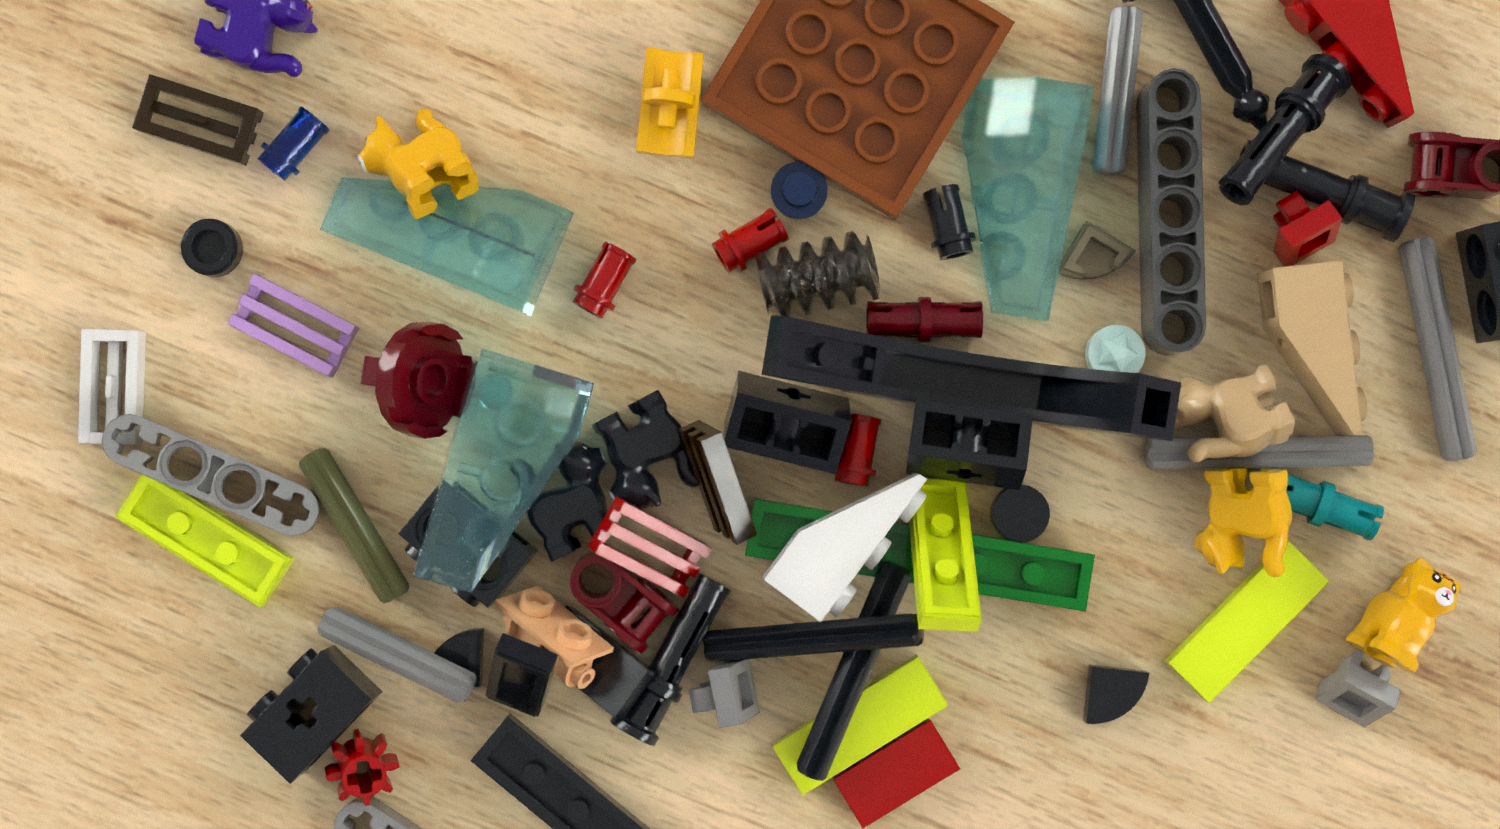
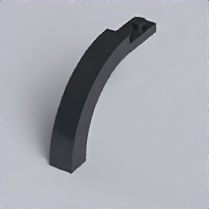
(911, 371)

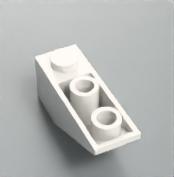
(830, 551)

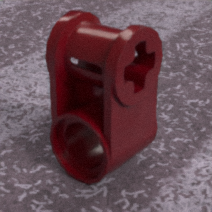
(1451, 166)
(623, 602)

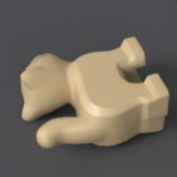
(1239, 414)

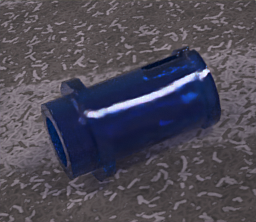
(293, 144)

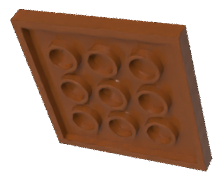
(858, 85)

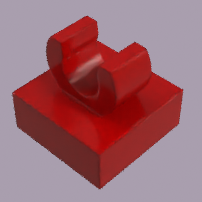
(1303, 230)

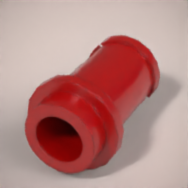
(753, 237)
(603, 280)
(859, 451)

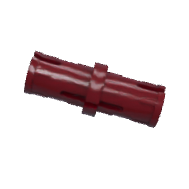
(925, 319)

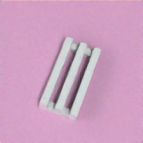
(89, 382)

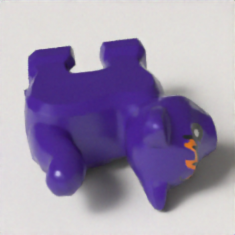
(249, 33)

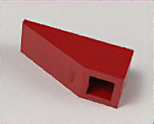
(1366, 43)

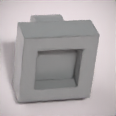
(729, 692)
(1358, 693)

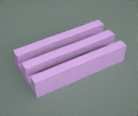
(250, 303)

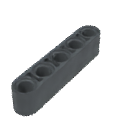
(1185, 189)

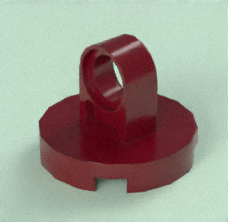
(419, 378)

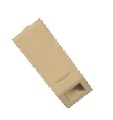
(1310, 327)

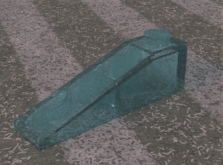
(1023, 169)
(486, 243)
(502, 452)

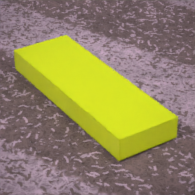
(206, 539)
(944, 559)
(1245, 624)
(882, 714)

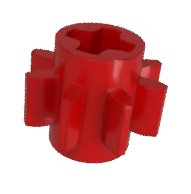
(367, 783)

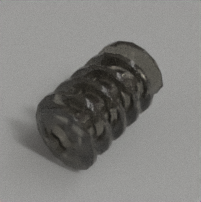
(818, 275)

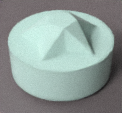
(1115, 349)

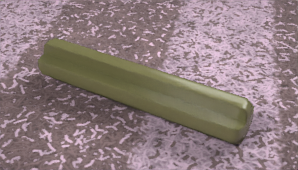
(354, 525)

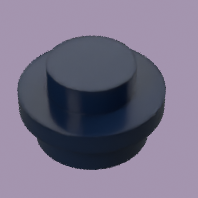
(798, 191)

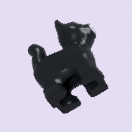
(638, 447)
(575, 504)

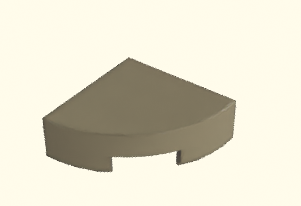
(1094, 254)

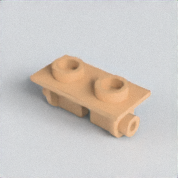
(546, 623)

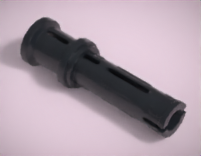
(1297, 111)
(1351, 197)
(673, 660)

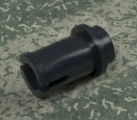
(948, 225)

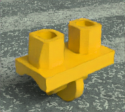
(670, 103)

